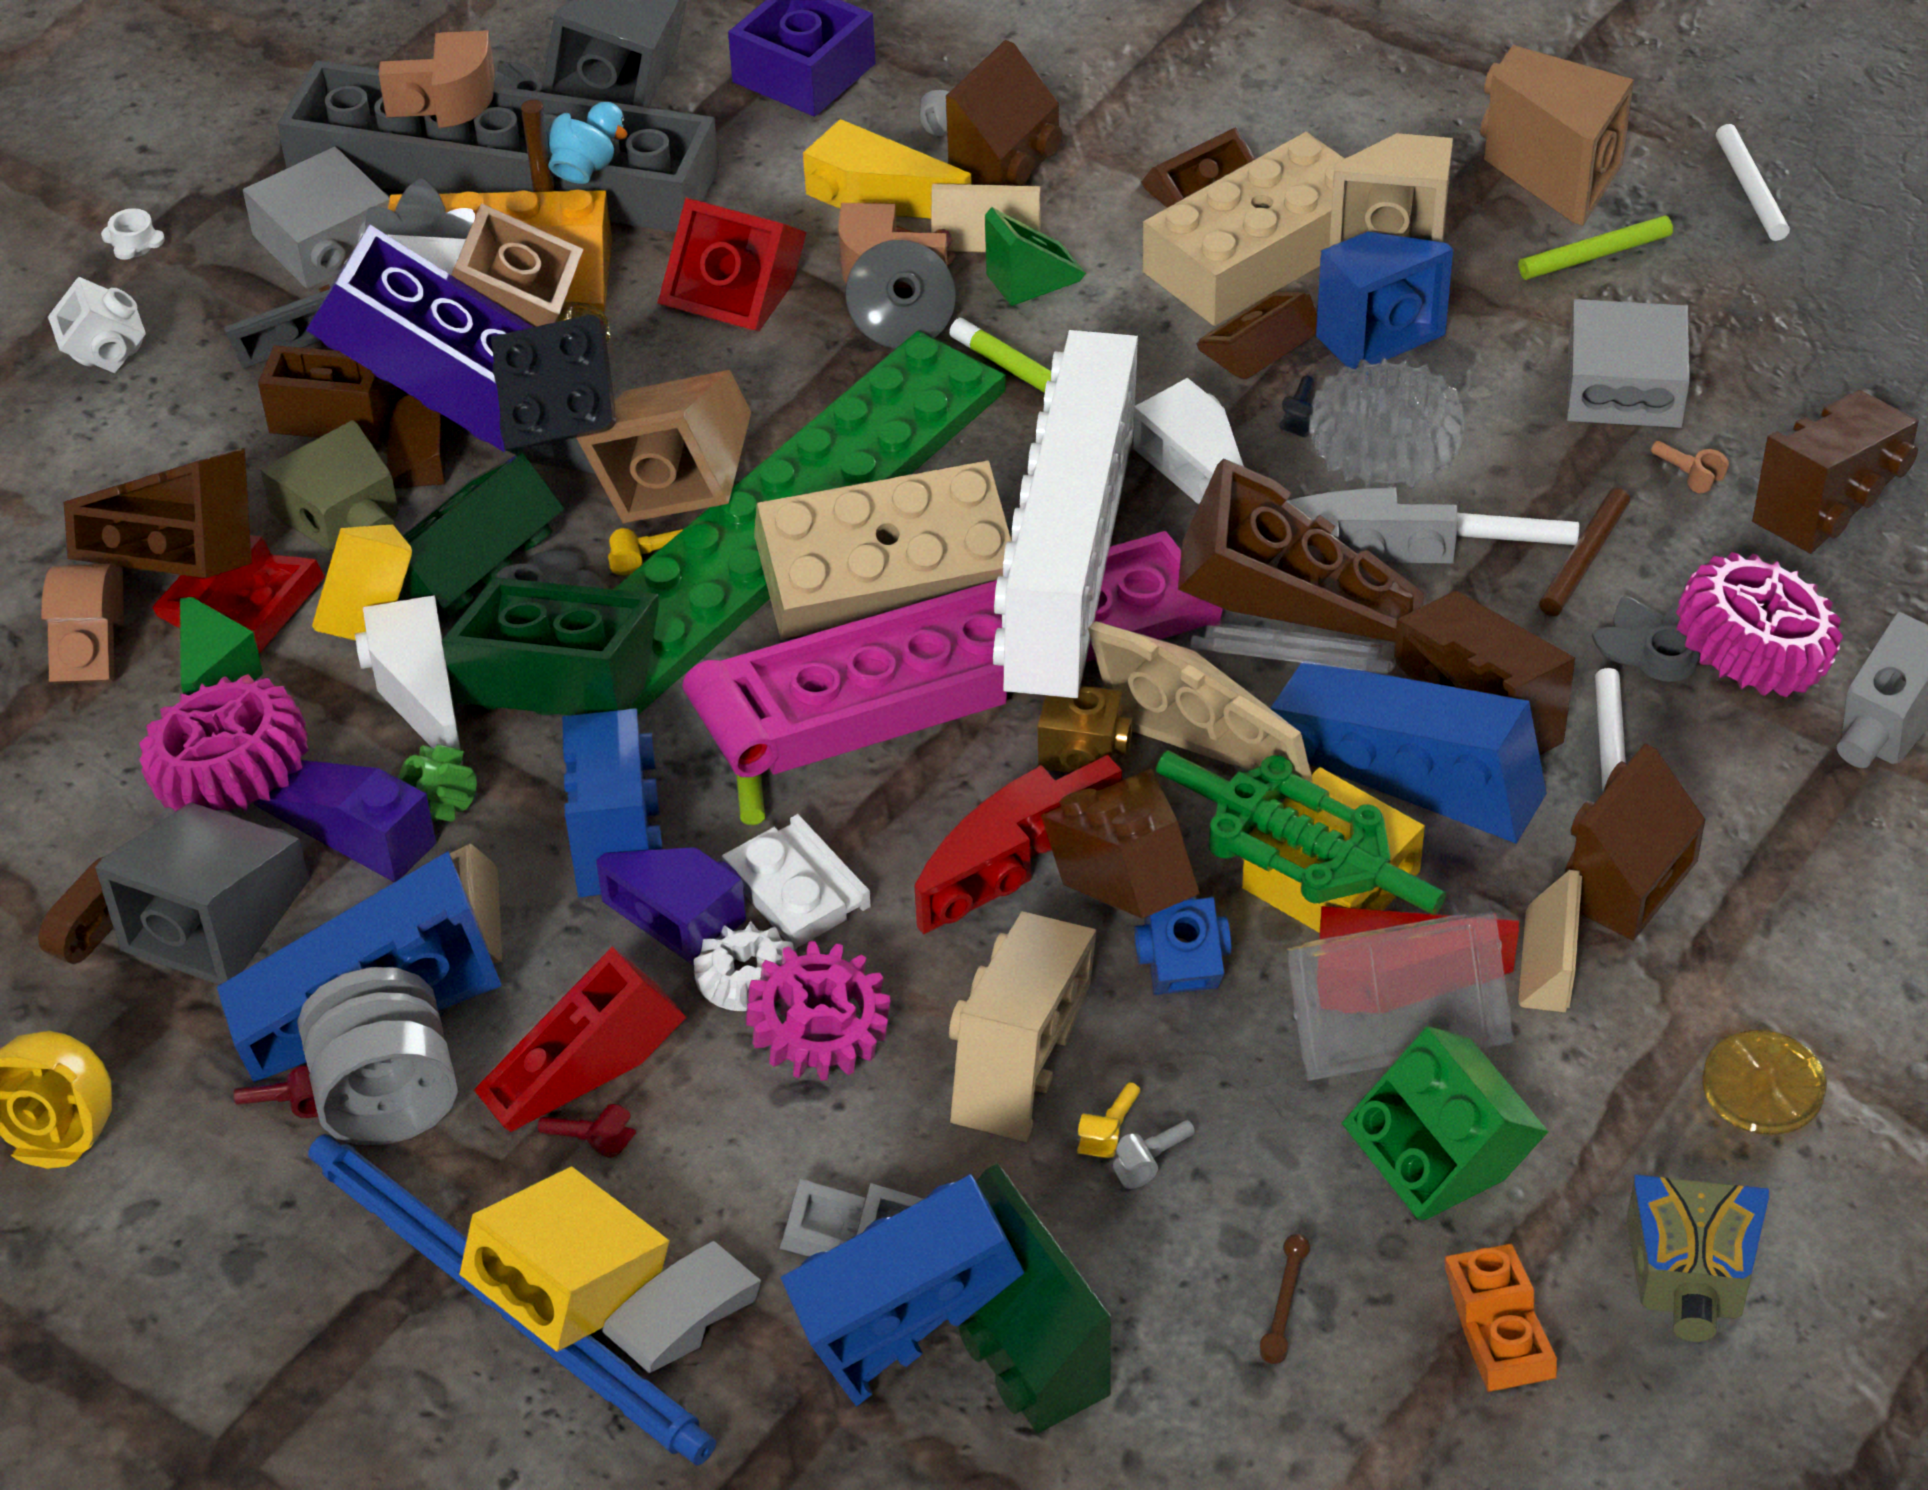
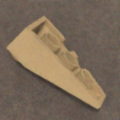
(1191, 702)

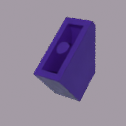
(673, 895)

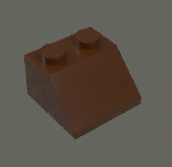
(1001, 120)

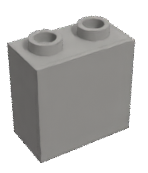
(313, 214)
(1628, 363)

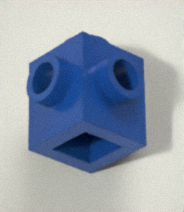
(1178, 964)

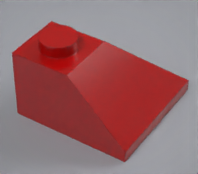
(730, 264)

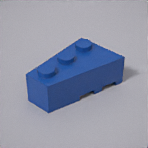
(607, 790)
(901, 1282)

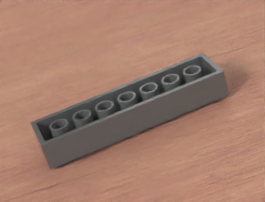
(645, 183)

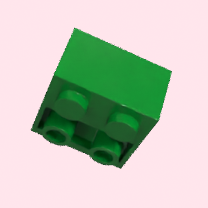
(1443, 1124)

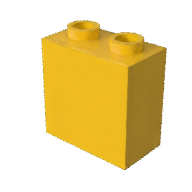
(1284, 893)
(561, 1256)

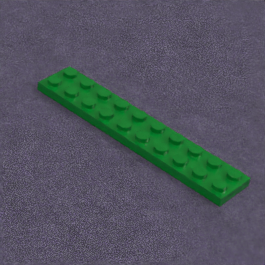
(875, 431)

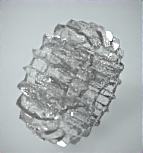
(1387, 423)

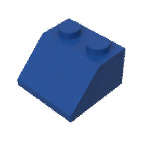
(1382, 296)

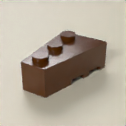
(1832, 468)
(167, 522)
(1480, 651)
(1122, 846)

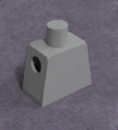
(1882, 710)

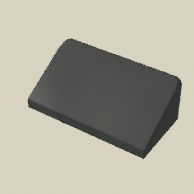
(282, 326)

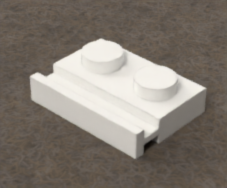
(797, 881)

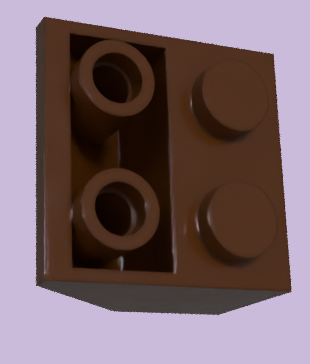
(319, 391)
(1635, 843)

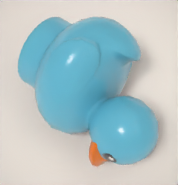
(584, 147)

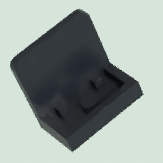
(553, 385)

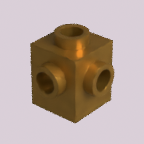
(1082, 729)

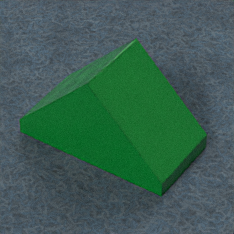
(1024, 260)
(213, 647)

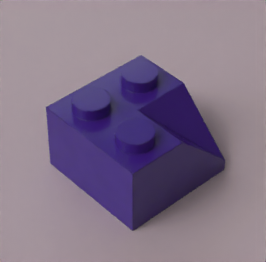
(802, 51)

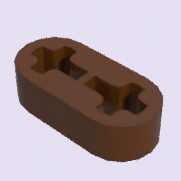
(77, 920)

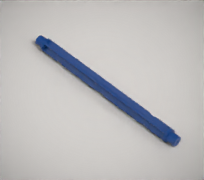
(445, 1247)

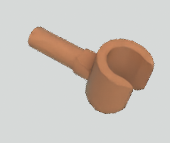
(1701, 470)

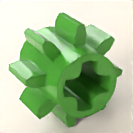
(443, 779)

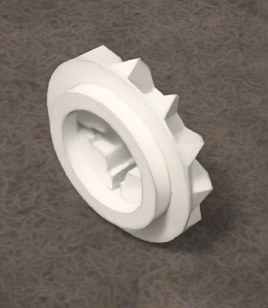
(715, 964)

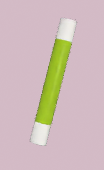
(1000, 353)

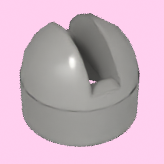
(935, 102)

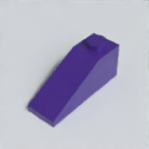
(357, 814)

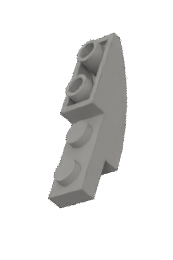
(1388, 530)

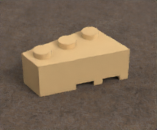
(1015, 1019)

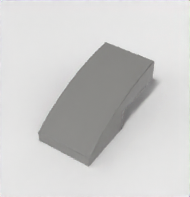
(828, 1217)
(675, 1307)

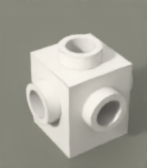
(97, 325)

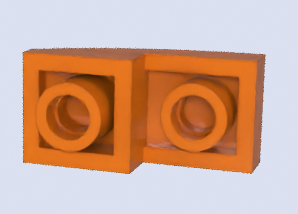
(1499, 1317)

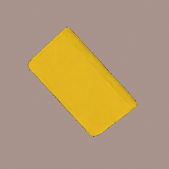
(363, 572)

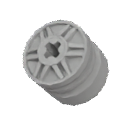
(377, 1056)

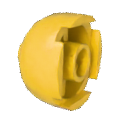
(52, 1098)

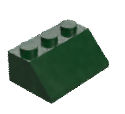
(477, 532)
(551, 648)
(1047, 1328)

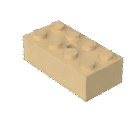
(1245, 231)
(879, 546)

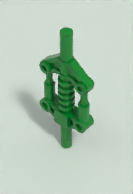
(1345, 865)

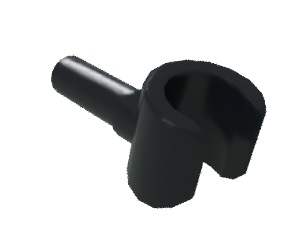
(1298, 410)

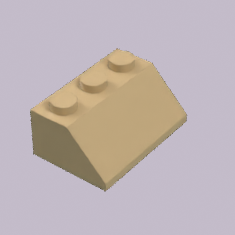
(1393, 189)

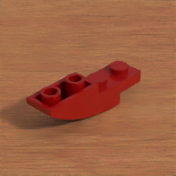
(994, 843)

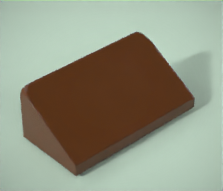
(1197, 168)
(1261, 333)
(416, 444)

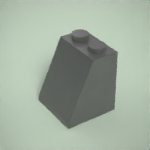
(613, 49)
(201, 890)

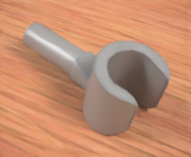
(1136, 1156)

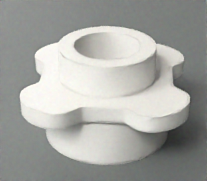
(132, 233)

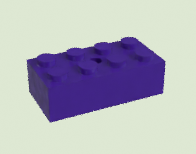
(418, 331)

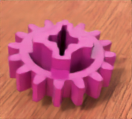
(817, 1010)

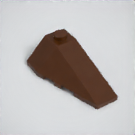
(1276, 563)

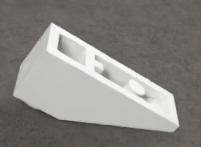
(1184, 436)
(410, 666)

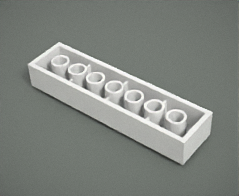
(1066, 515)

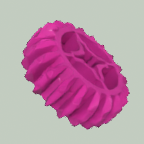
(1759, 624)
(224, 745)

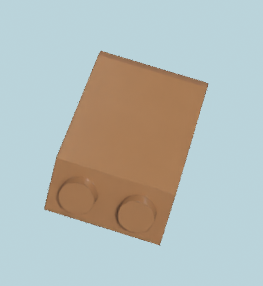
(1556, 128)
(671, 446)

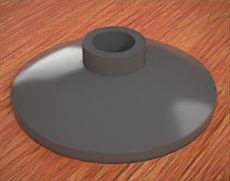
(880, 312)

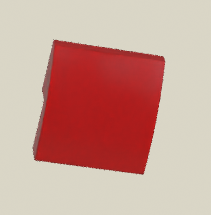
(253, 595)

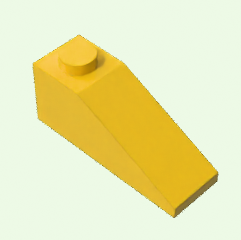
(868, 168)

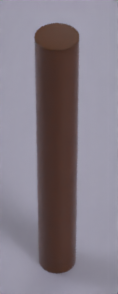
(537, 146)
(1584, 552)

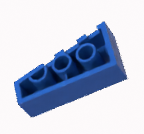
(1421, 743)
(410, 925)

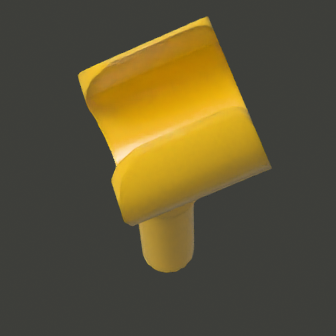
(627, 549)
(1101, 1133)

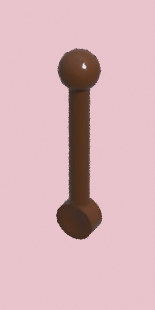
(1274, 1344)

